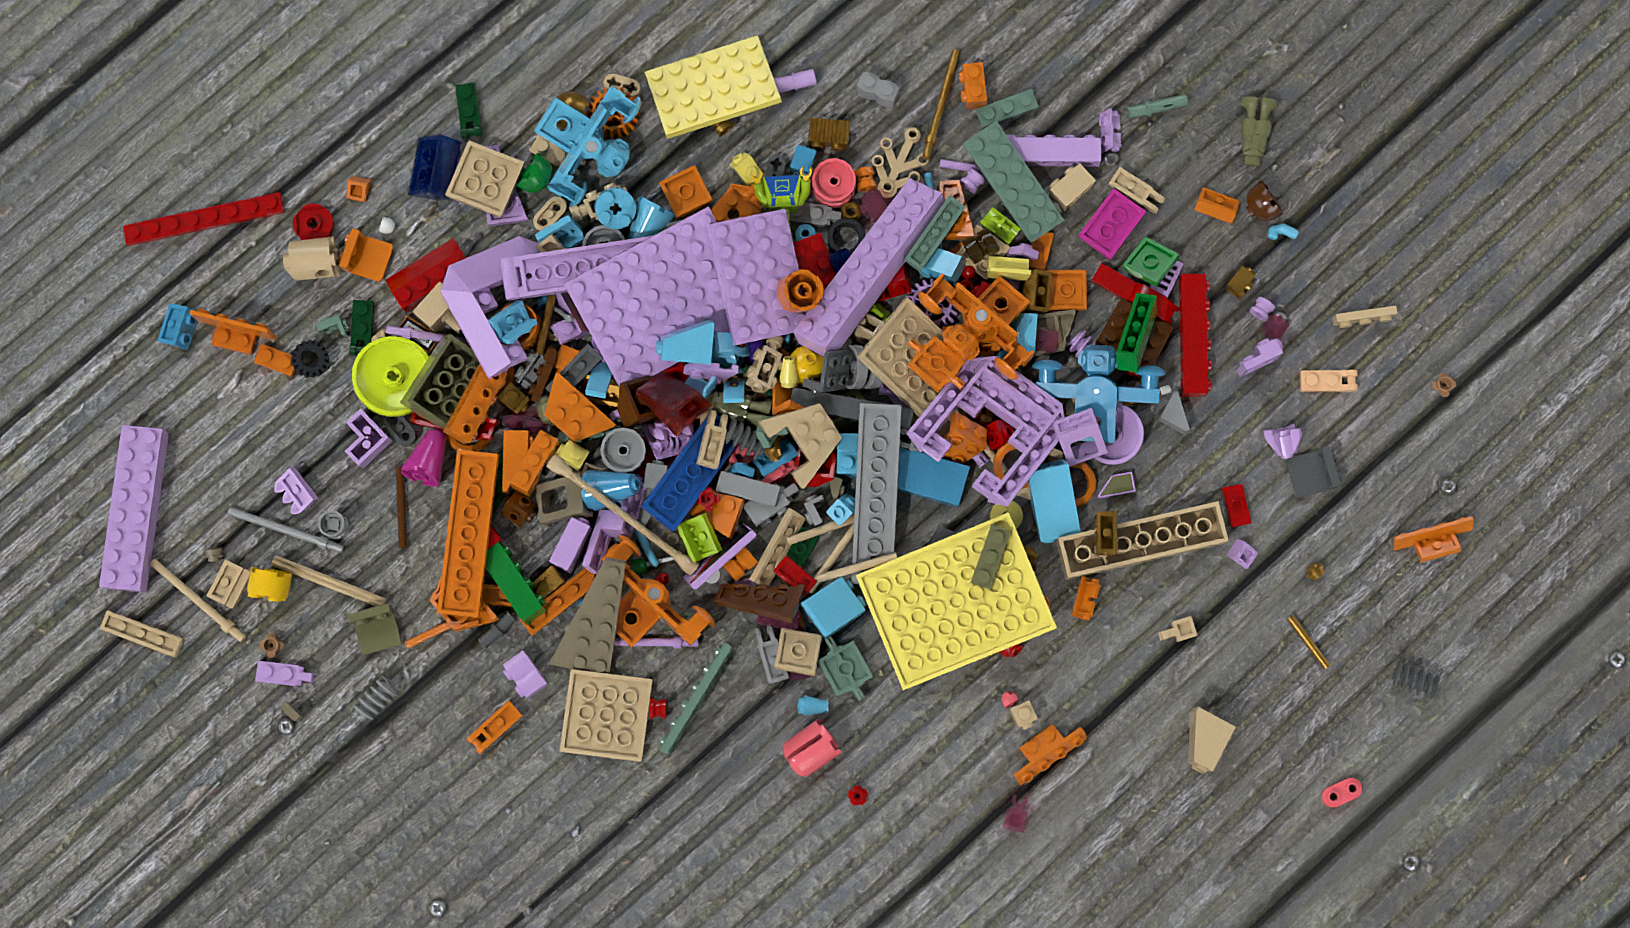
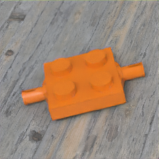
(936, 364)

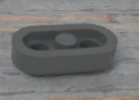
(400, 429)

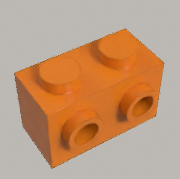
(974, 85)

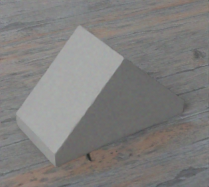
(1174, 414)

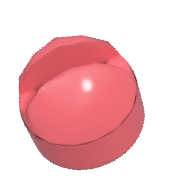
(1009, 699)

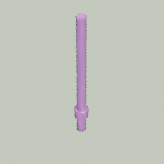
(408, 332)
(676, 642)

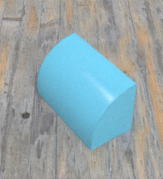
(1026, 327)

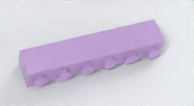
(1058, 151)

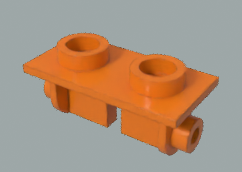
(1083, 605)

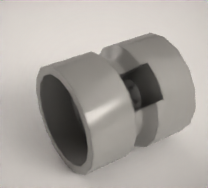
(334, 525)

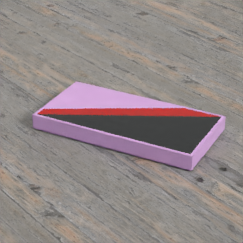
(714, 562)

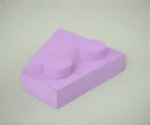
(707, 371)

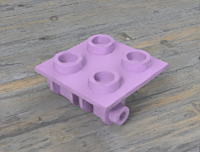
(668, 447)

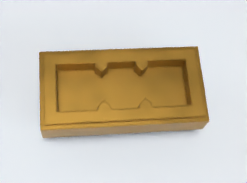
(548, 582)

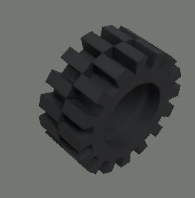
(316, 348)

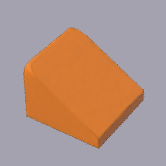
(358, 188)

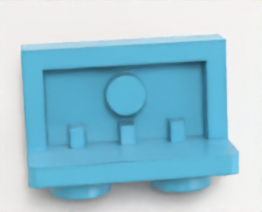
(565, 230)
(512, 322)

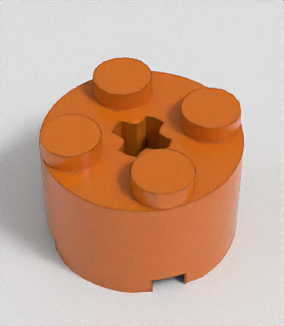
(799, 280)

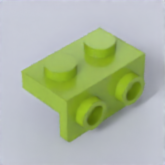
(699, 537)

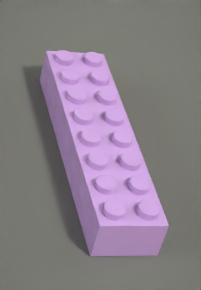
(134, 509)

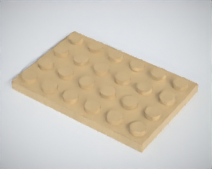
(889, 355)

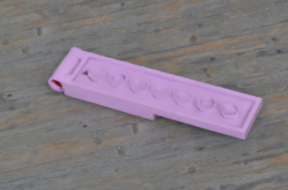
(555, 268)

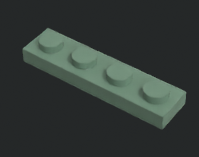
(934, 233)

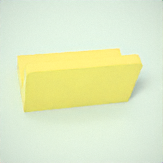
(1008, 268)

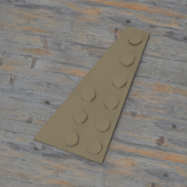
(592, 633)

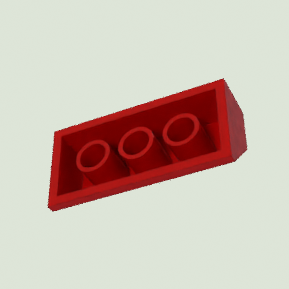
(419, 278)

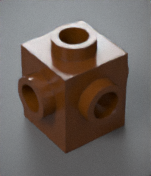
(519, 509)

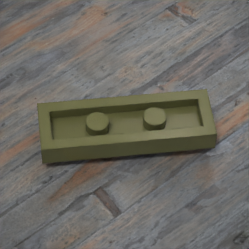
(990, 556)

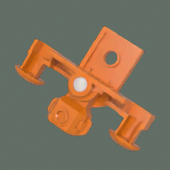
(982, 321)

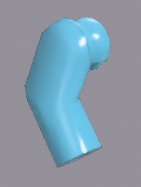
(1282, 229)

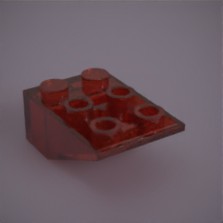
(673, 401)

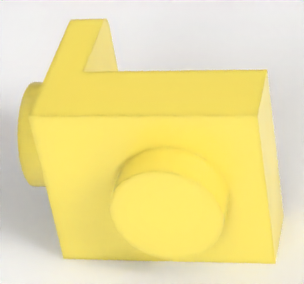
(743, 165)
(572, 454)

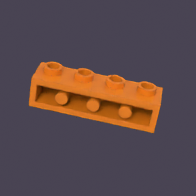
(473, 406)

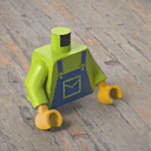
(782, 191)

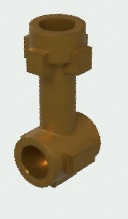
(774, 453)

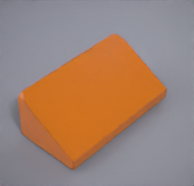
(1217, 205)

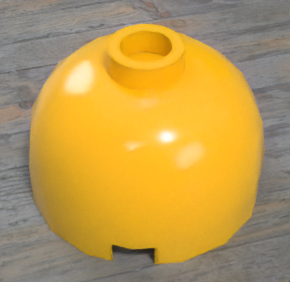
(808, 363)

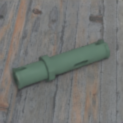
(1149, 108)

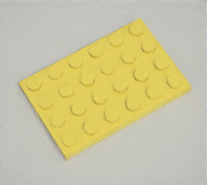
(712, 87)

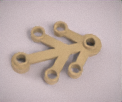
(897, 166)

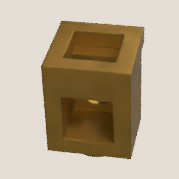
(1241, 281)

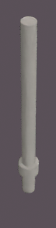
(322, 542)

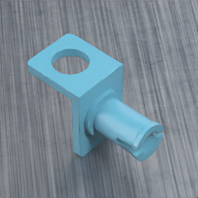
(702, 386)

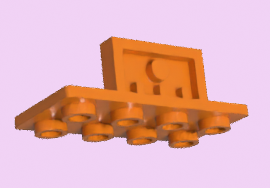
(232, 334)

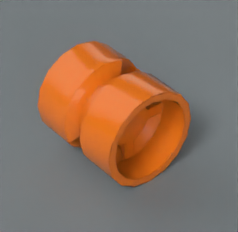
(739, 563)

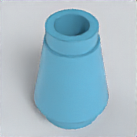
(811, 706)

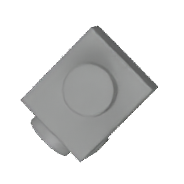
(812, 515)

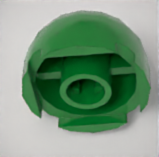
(536, 175)

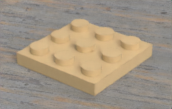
(485, 179)

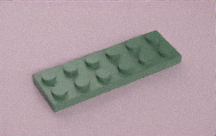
(1013, 182)
(691, 705)

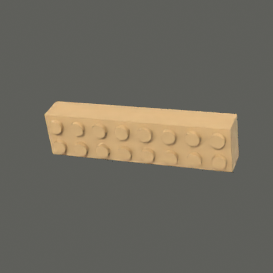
(1145, 540)

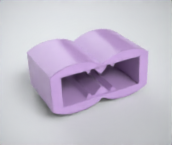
(525, 675)

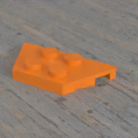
(574, 412)
(461, 622)

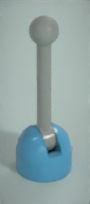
(541, 301)

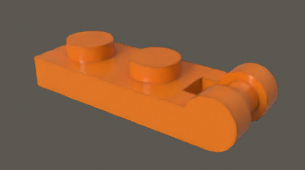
(495, 727)

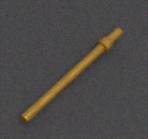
(931, 139)

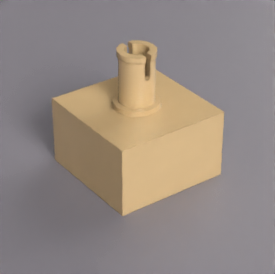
(435, 312)

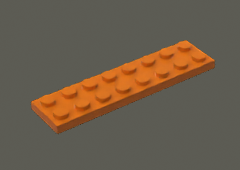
(468, 533)

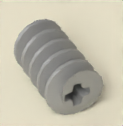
(376, 698)

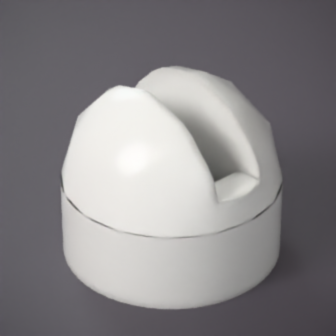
(387, 225)

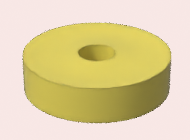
(1014, 510)

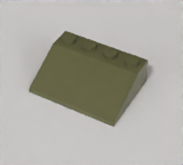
(441, 381)

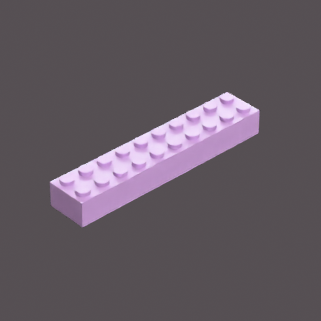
(869, 269)

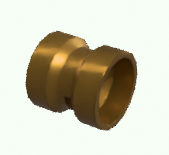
(723, 127)

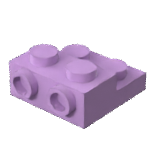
(1264, 354)

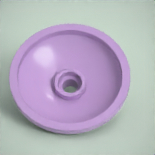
(1129, 440)

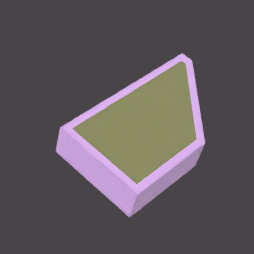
(1118, 485)

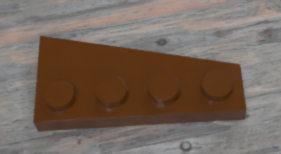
(763, 600)

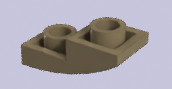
(836, 486)

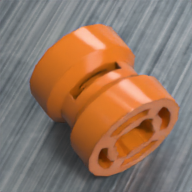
(865, 179)

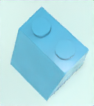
(688, 344)
(834, 607)

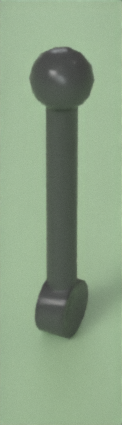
(478, 236)

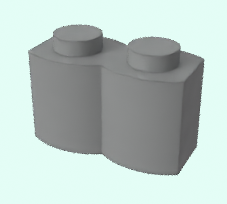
(881, 91)

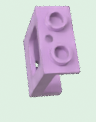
(1077, 428)

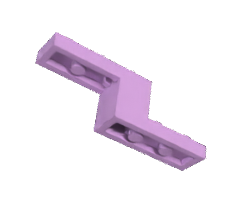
(611, 525)

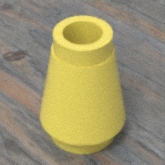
(789, 373)

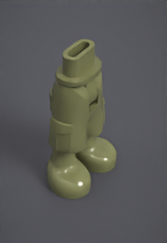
(1255, 132)
(740, 410)

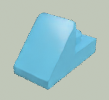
(847, 454)

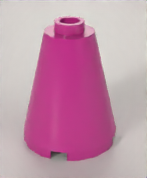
(427, 459)

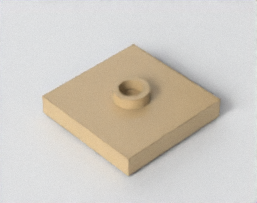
(798, 651)

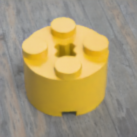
(269, 583)

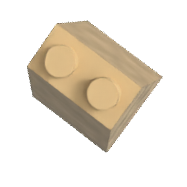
(1207, 739)

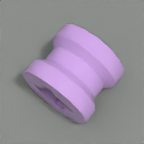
(972, 181)
(1262, 309)

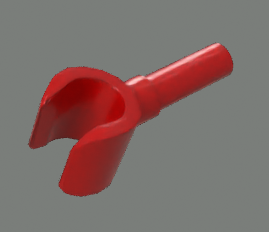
(680, 367)

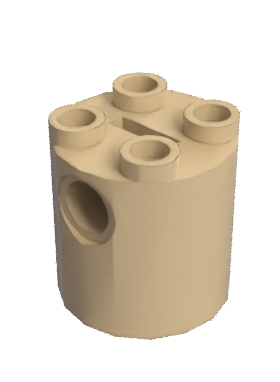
(312, 259)

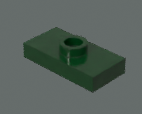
(800, 551)

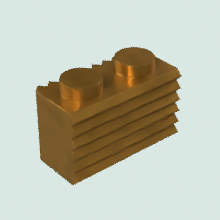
(828, 133)
(1037, 291)
(1105, 533)

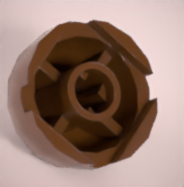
(1262, 203)

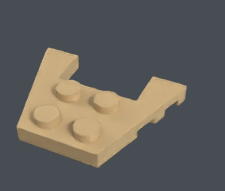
(812, 433)

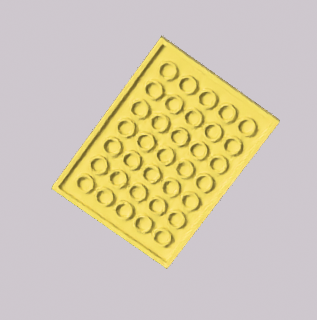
(941, 620)

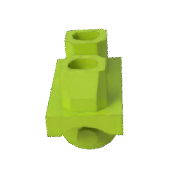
(1000, 226)

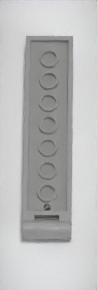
(876, 482)

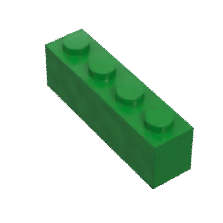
(1136, 332)
(513, 584)

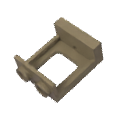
(575, 502)

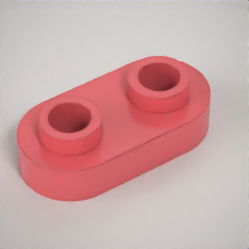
(1342, 792)

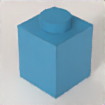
(803, 157)

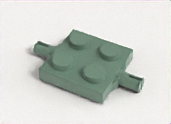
(845, 668)

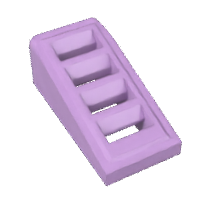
(1179, 265)

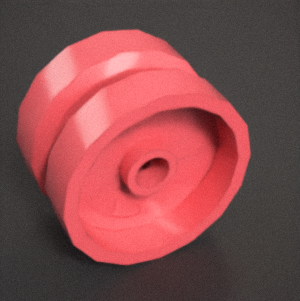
(829, 172)

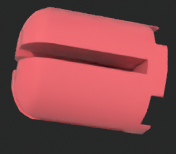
(810, 749)

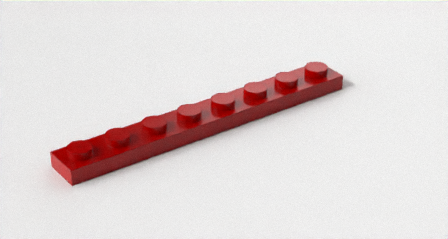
(203, 219)

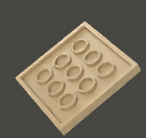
(606, 715)

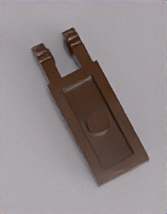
(543, 372)

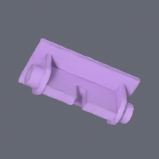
(1110, 121)

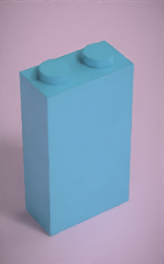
(1053, 501)

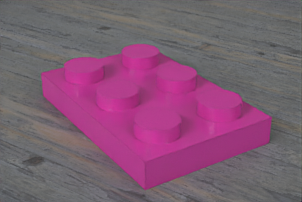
(1111, 224)

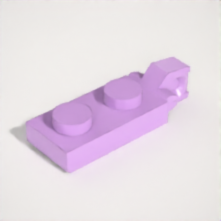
(282, 674)

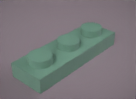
(1007, 108)

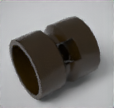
(974, 249)

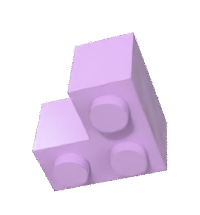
(371, 439)

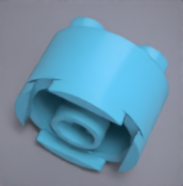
(608, 198)

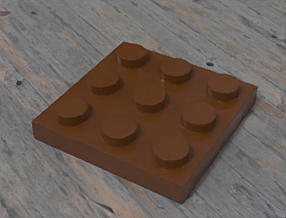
(1115, 326)

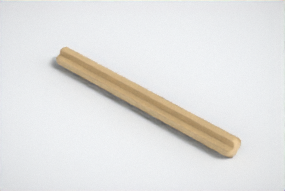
(328, 581)

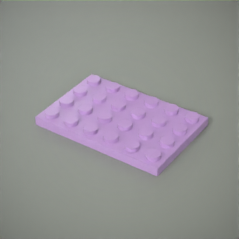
(749, 263)

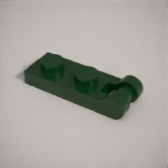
(468, 110)
(361, 325)

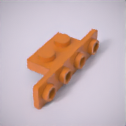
(1435, 540)
(1045, 750)

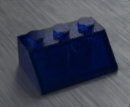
(434, 167)

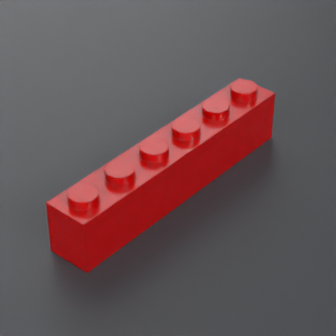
(1193, 335)

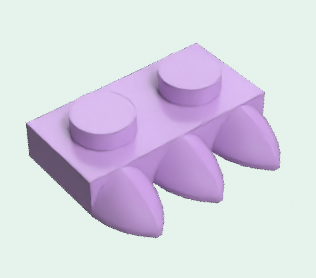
(661, 431)
(295, 490)

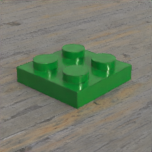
(1150, 261)

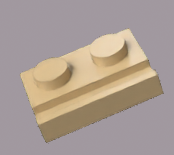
(229, 584)

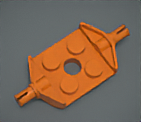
(737, 198)

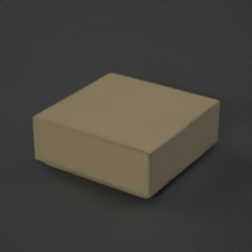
(292, 712)

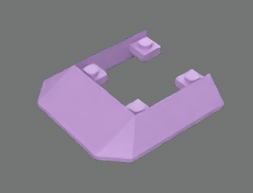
(469, 297)
(1014, 401)

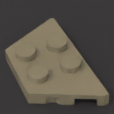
(1055, 321)

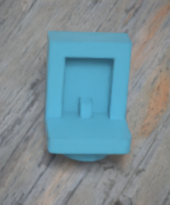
(842, 509)

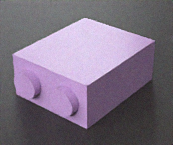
(572, 544)

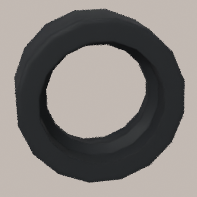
(847, 222)

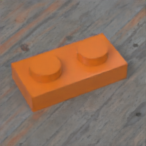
(275, 360)

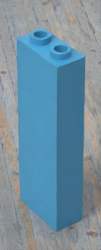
(930, 479)

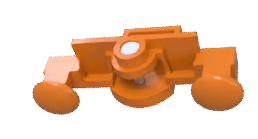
(650, 602)

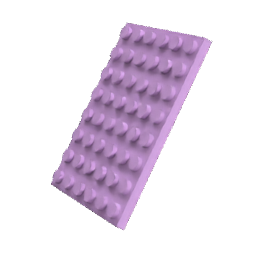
(650, 293)

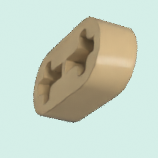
(623, 81)

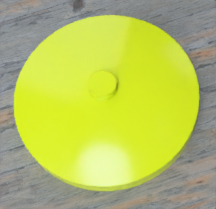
(385, 373)

